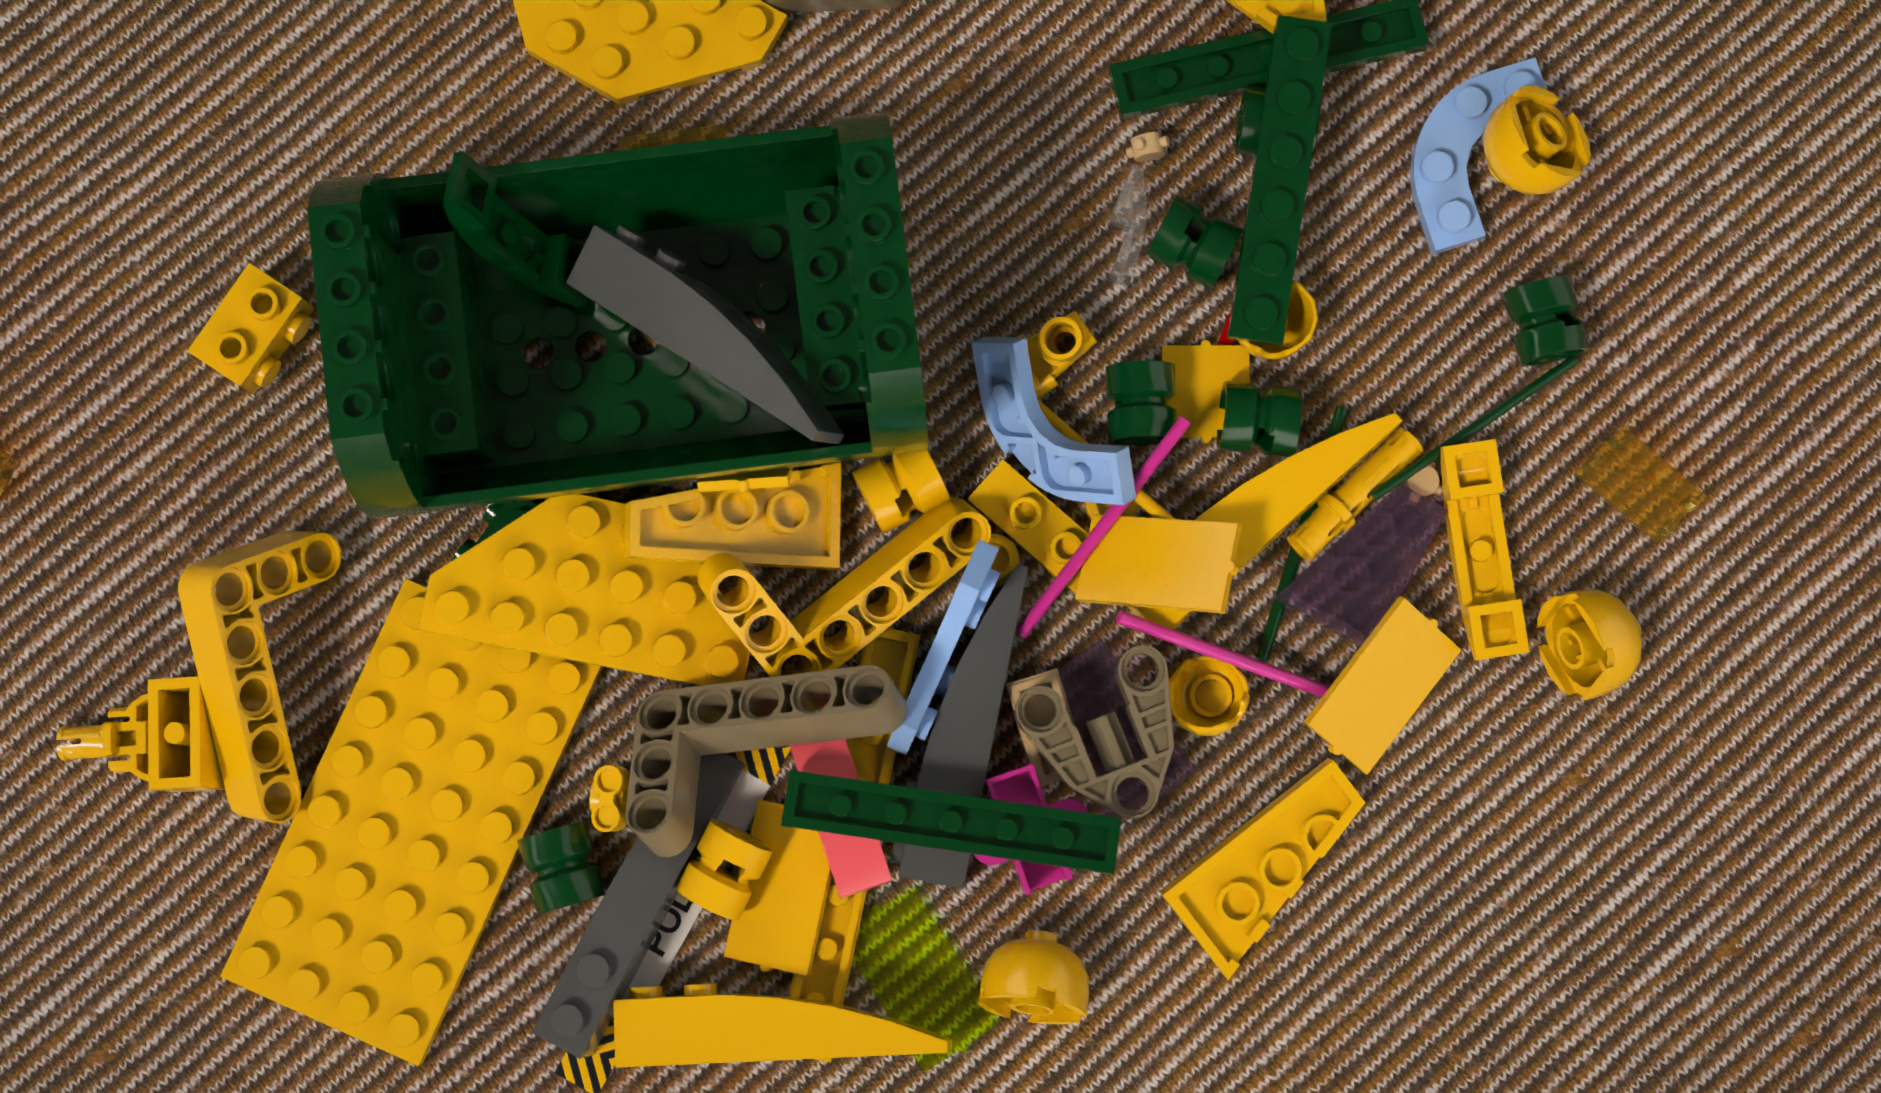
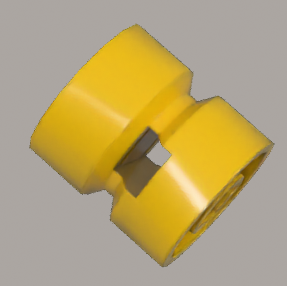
(900, 487)
(716, 887)

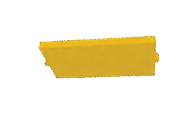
(1162, 564)
(1382, 685)
(787, 900)

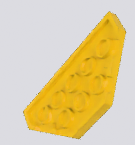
(648, 44)
(566, 592)

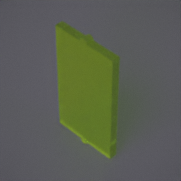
(919, 975)

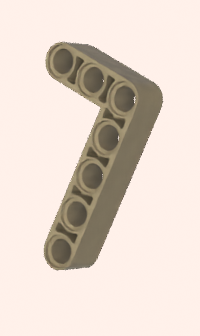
(685, 724)

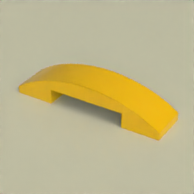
(1480, 550)

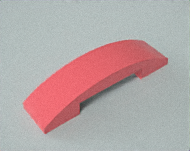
(853, 861)

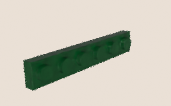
(1231, 63)
(1279, 180)
(951, 822)

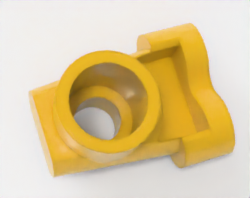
(1044, 355)
(609, 798)

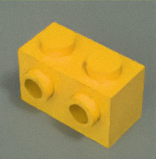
(252, 330)

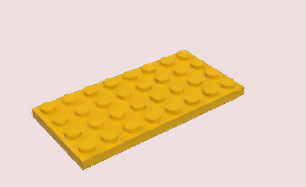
(409, 831)

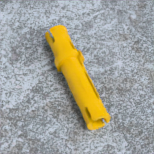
(1340, 509)

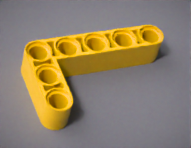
(848, 597)
(261, 777)

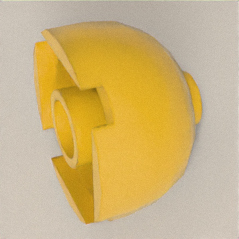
(1533, 143)
(1590, 642)
(1036, 980)

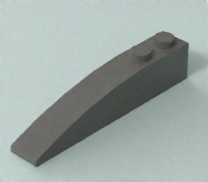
(697, 324)
(965, 731)
(627, 925)

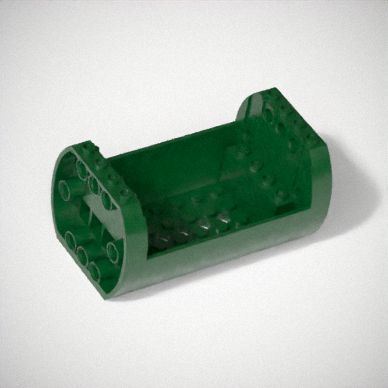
(434, 339)

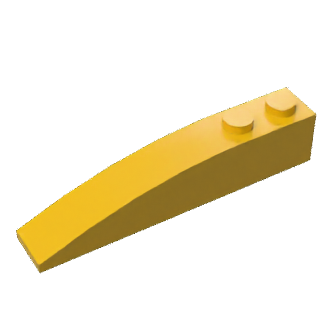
(1283, 494)
(752, 1028)

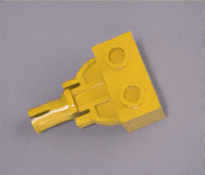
(164, 738)

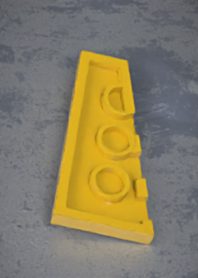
(758, 526)
(1251, 873)

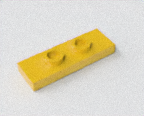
(1029, 519)

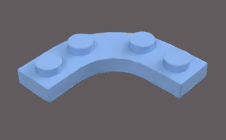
(1443, 150)
(1014, 415)
(936, 673)

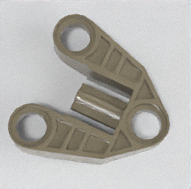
(1151, 722)

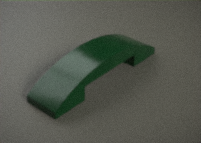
(506, 236)

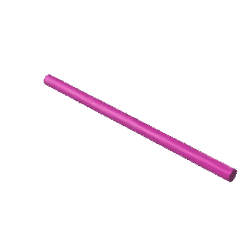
(1100, 529)
(1221, 653)

